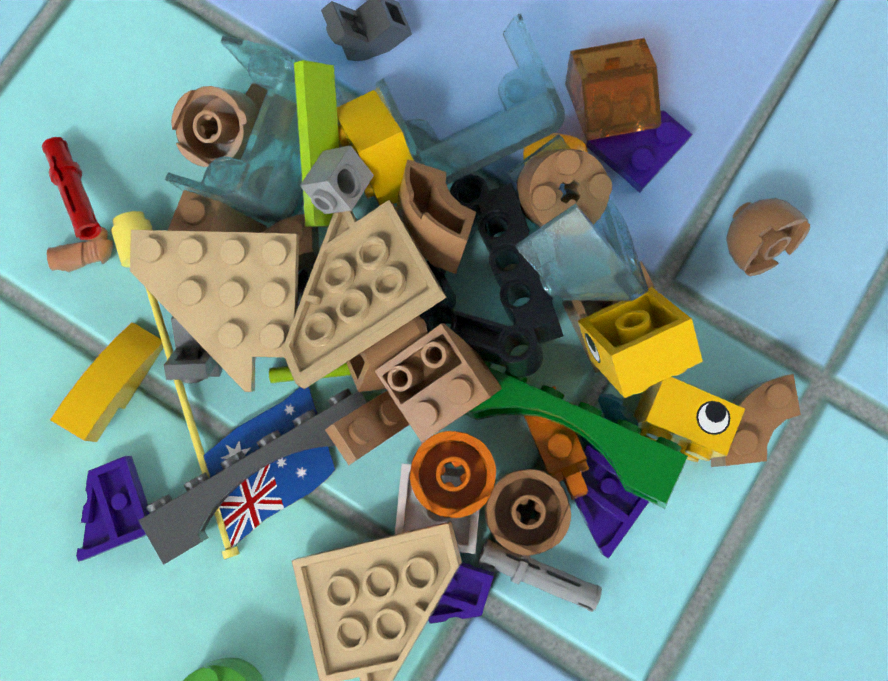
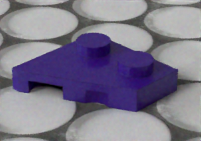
(607, 506)
(112, 508)

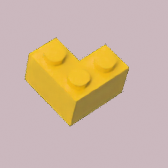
(378, 141)

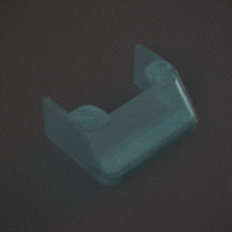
(529, 115)
(269, 172)
(580, 257)

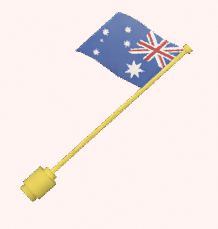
(275, 484)

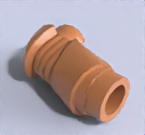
(77, 255)

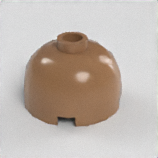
(763, 232)

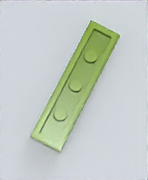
(315, 124)

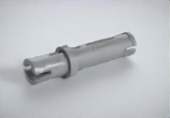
(545, 577)

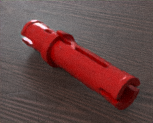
(67, 176)

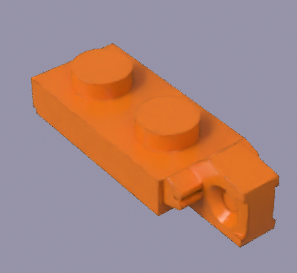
(560, 453)

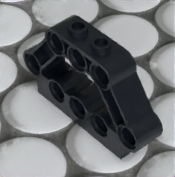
(534, 321)

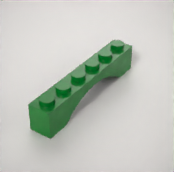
(642, 464)

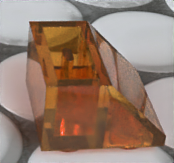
(614, 88)

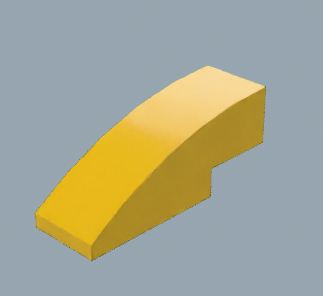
(108, 383)

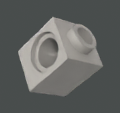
(337, 180)

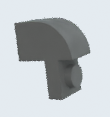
(367, 30)
(189, 360)

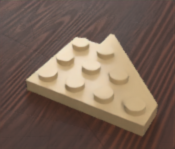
(225, 289)
(358, 292)
(374, 600)

